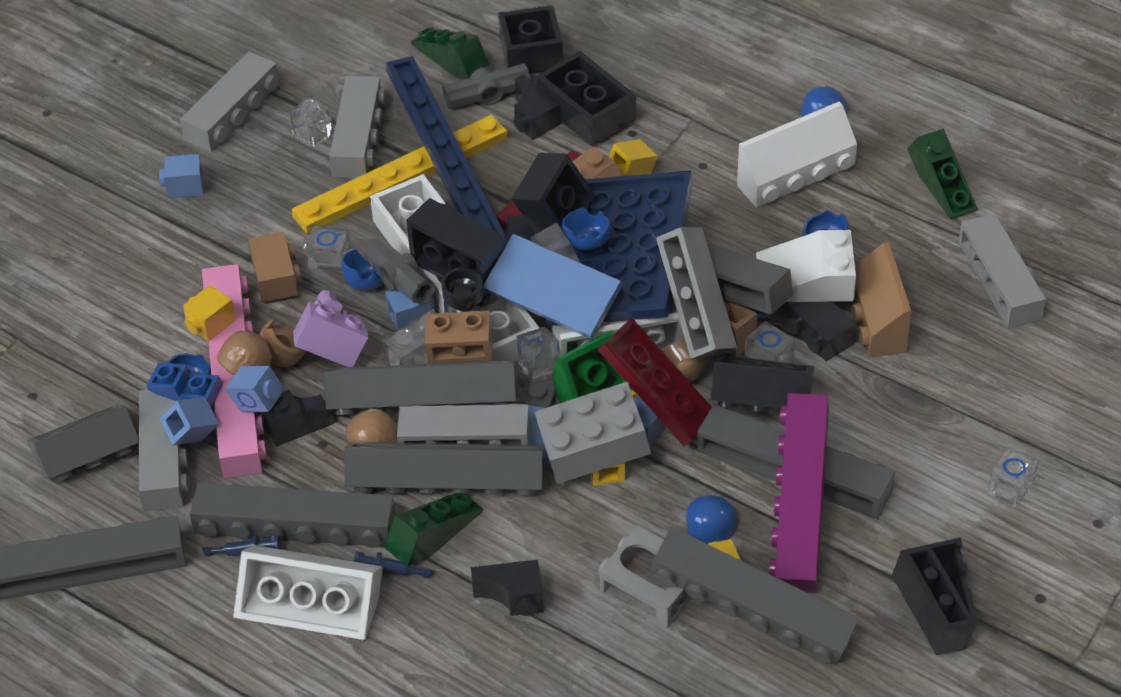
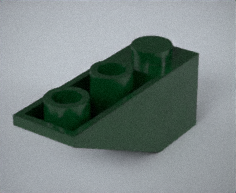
(453, 51)
(942, 173)
(427, 528)

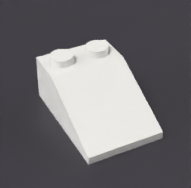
(819, 265)

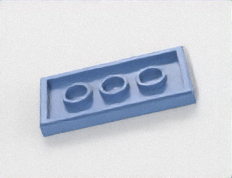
(552, 286)

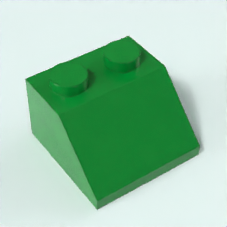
(584, 371)

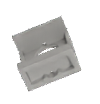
(613, 571)

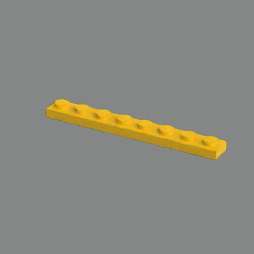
(357, 192)

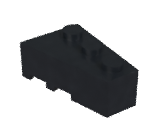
(938, 593)

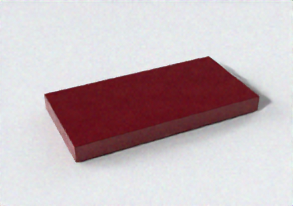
(656, 381)

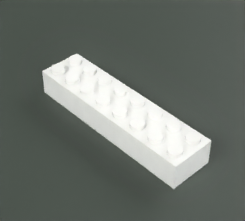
(390, 213)

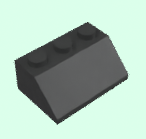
(84, 442)

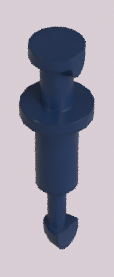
(236, 548)
(390, 565)

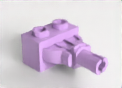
(329, 332)

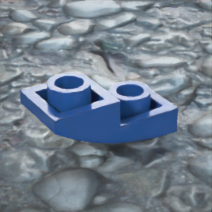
(177, 383)

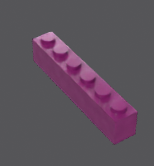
(801, 491)

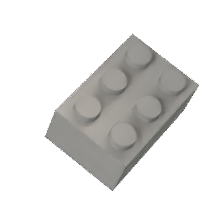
(592, 432)

